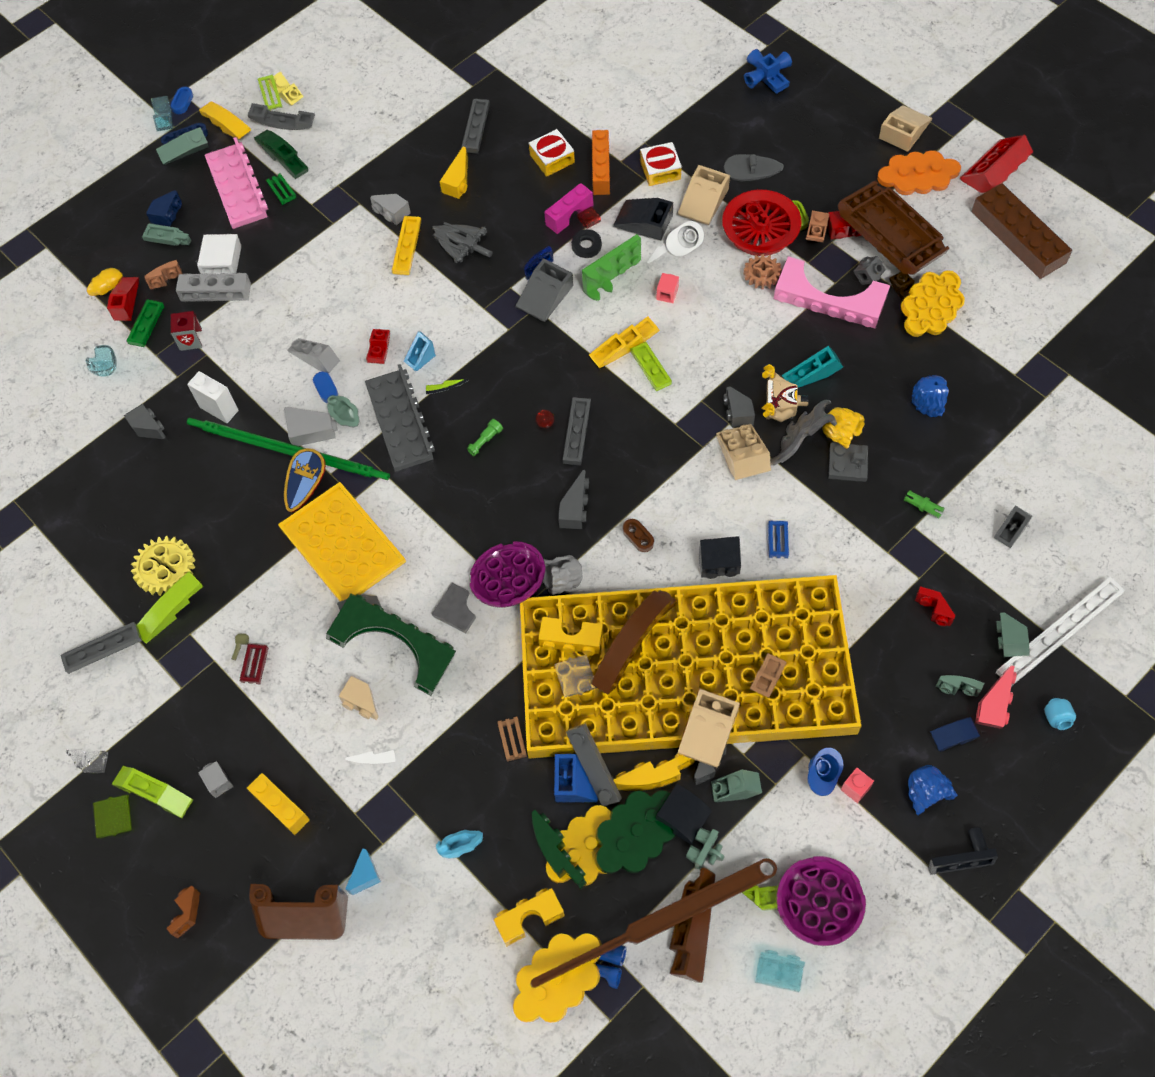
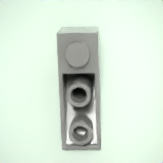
(315, 354)

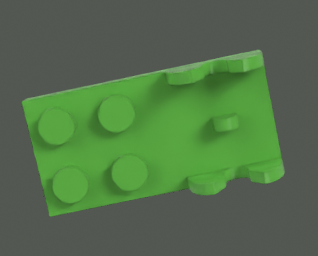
(610, 266)

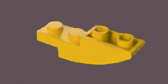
(647, 777)

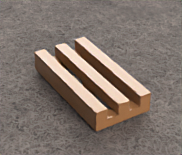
(508, 723)

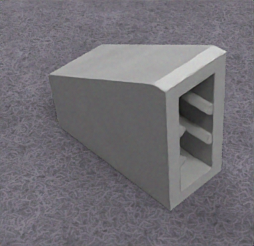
(309, 426)

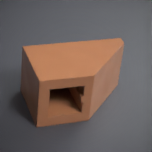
(817, 226)

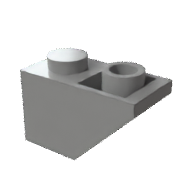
(391, 207)

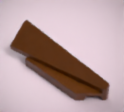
(691, 936)

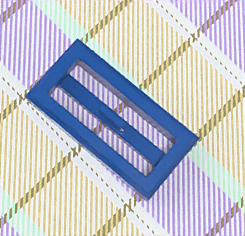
(778, 553)

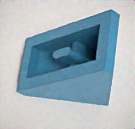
(420, 352)
(363, 875)

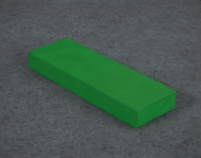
(145, 323)

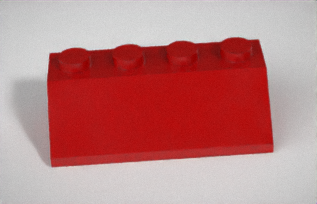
(997, 163)

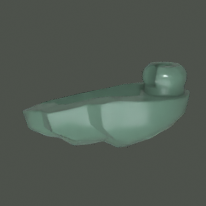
(343, 411)

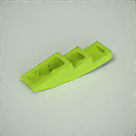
(166, 608)

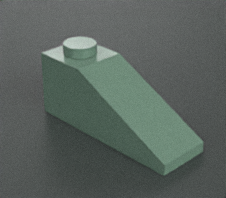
(182, 146)

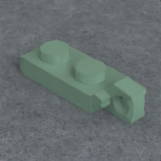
(165, 235)

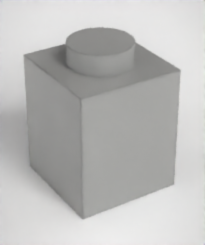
(215, 779)

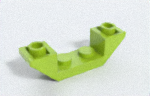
(152, 790)

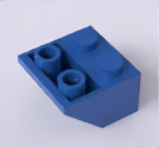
(571, 780)

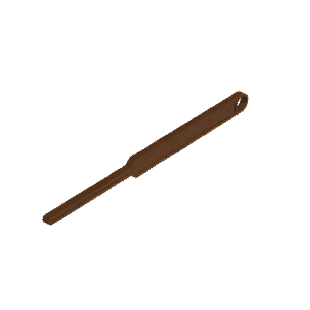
(670, 916)

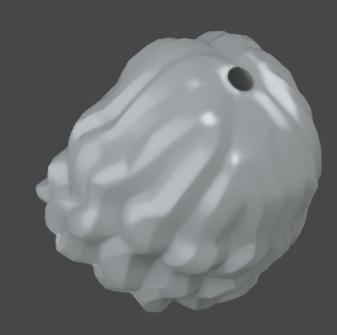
(562, 574)

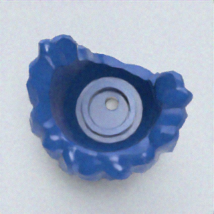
(930, 395)
(928, 786)

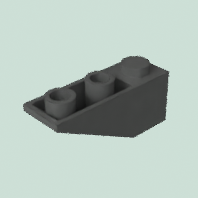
(572, 505)

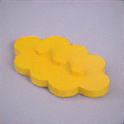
(932, 303)
(582, 844)
(554, 997)

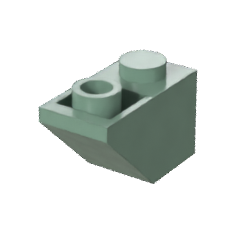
(1014, 636)
(736, 786)

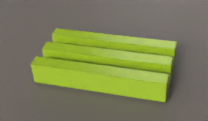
(266, 78)

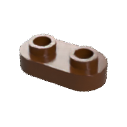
(639, 536)

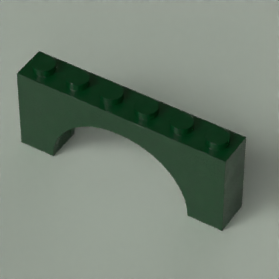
(361, 617)

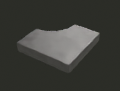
(454, 609)

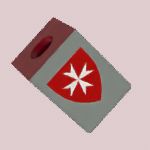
(184, 329)

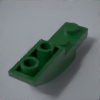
(282, 151)
(551, 846)

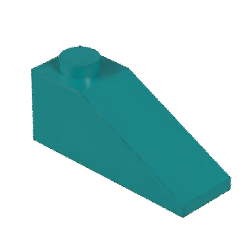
(814, 368)

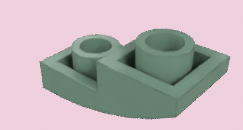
(950, 684)

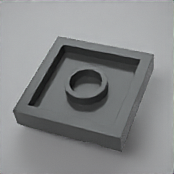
(848, 463)

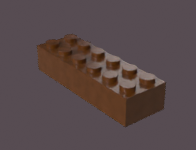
(1021, 231)

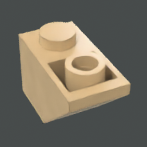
(359, 696)

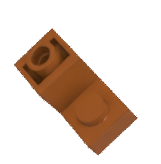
(188, 902)

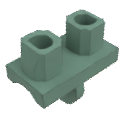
(708, 839)

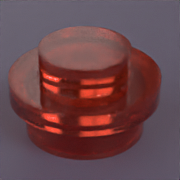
(545, 419)

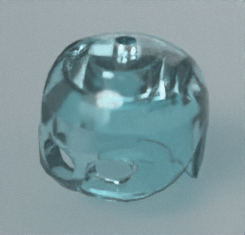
(104, 361)

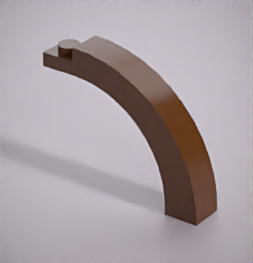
(630, 638)

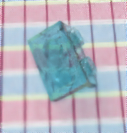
(780, 971)

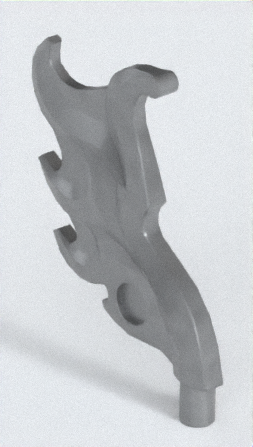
(805, 426)

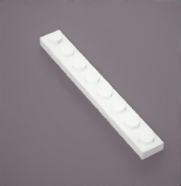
(1065, 628)

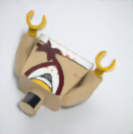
(781, 397)

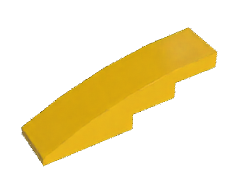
(225, 120)
(621, 344)

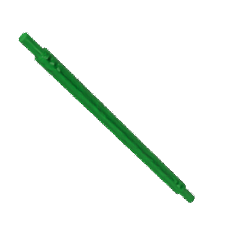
(285, 448)

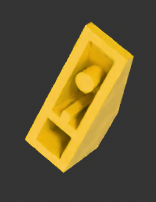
(455, 179)

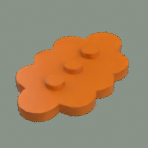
(919, 172)

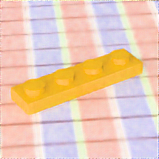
(406, 245)

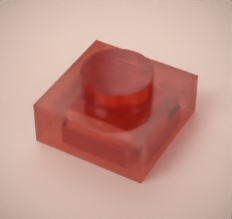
(589, 217)

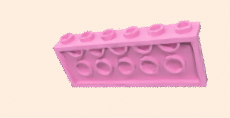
(237, 185)

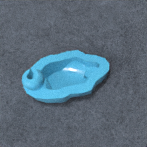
(459, 843)

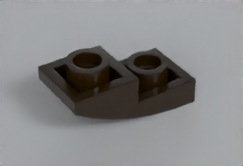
(902, 284)

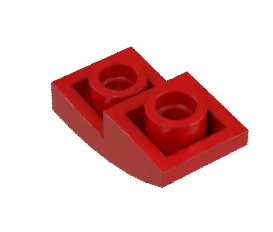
(379, 346)

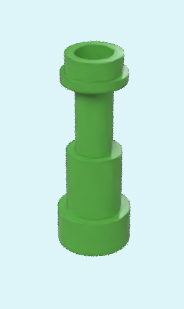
(493, 428)

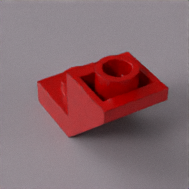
(942, 612)

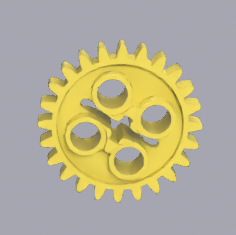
(174, 552)

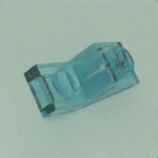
(163, 113)

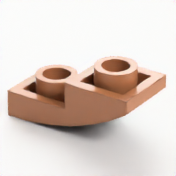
(158, 276)

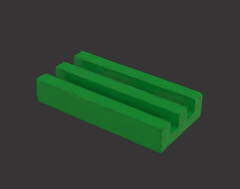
(275, 180)

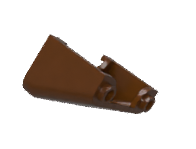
(300, 920)

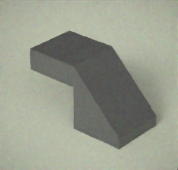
(705, 772)

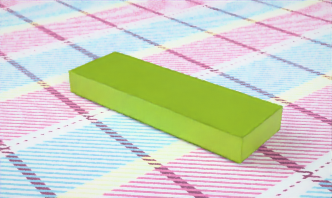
(651, 366)

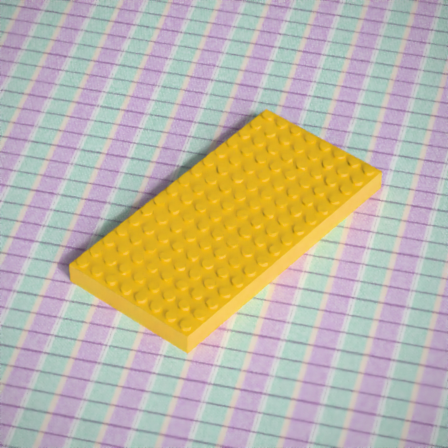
(705, 642)

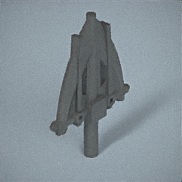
(465, 244)

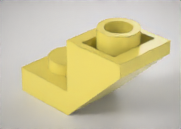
(287, 92)

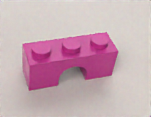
(558, 215)

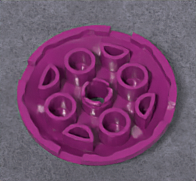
(507, 574)
(823, 879)

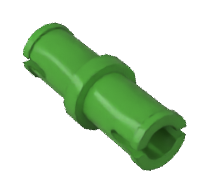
(924, 504)

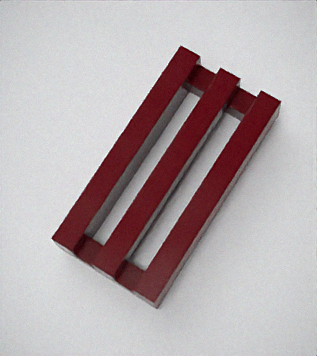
(243, 677)

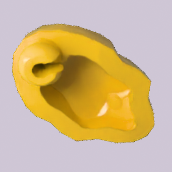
(104, 282)

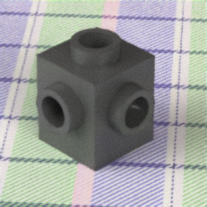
(869, 270)

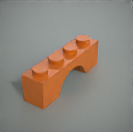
(600, 162)

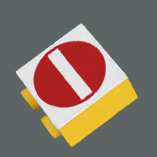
(551, 152)
(660, 164)

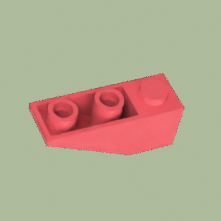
(993, 706)

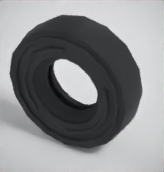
(586, 235)

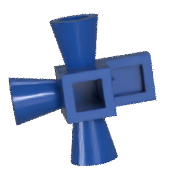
(768, 70)

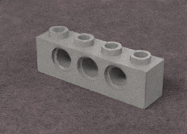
(213, 287)

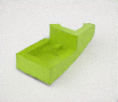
(763, 897)

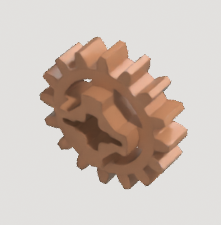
(762, 271)

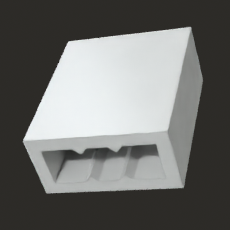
(219, 254)
(213, 397)

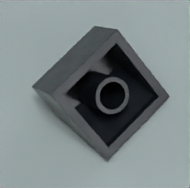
(720, 557)

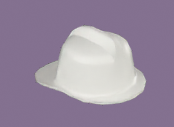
(685, 238)

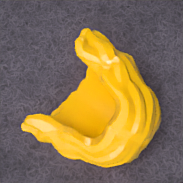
(848, 425)

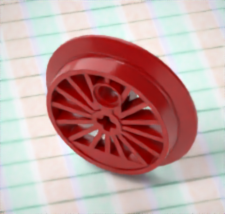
(757, 223)

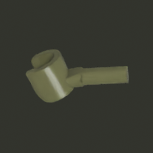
(240, 639)

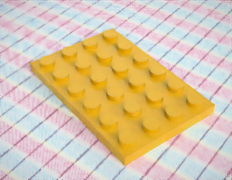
(342, 543)

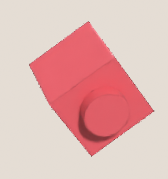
(667, 288)
(857, 785)

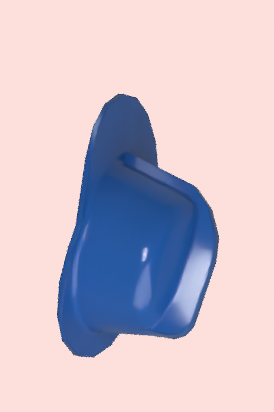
(825, 771)

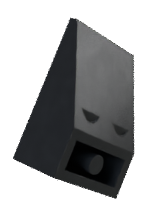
(645, 216)

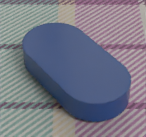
(181, 100)
(324, 385)

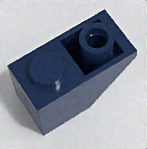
(164, 209)

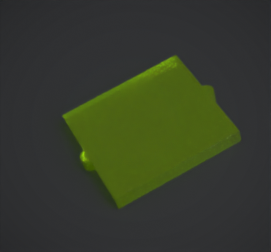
(112, 816)

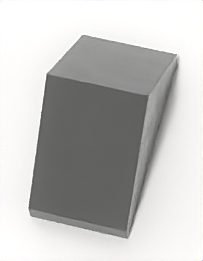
(1013, 526)

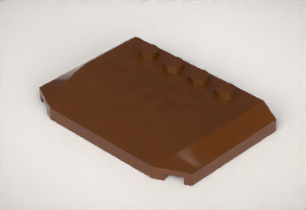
(893, 227)

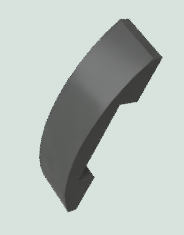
(279, 119)

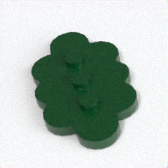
(632, 833)

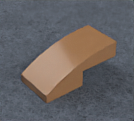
(768, 675)

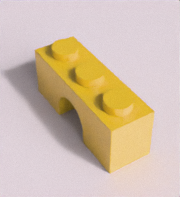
(586, 641)
(278, 803)
(510, 921)

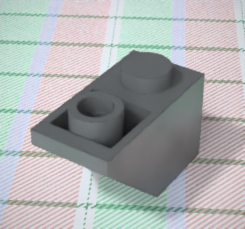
(740, 408)
(143, 423)

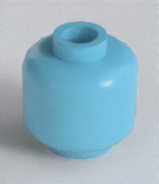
(1060, 713)

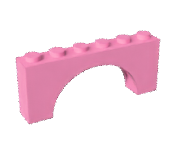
(860, 308)

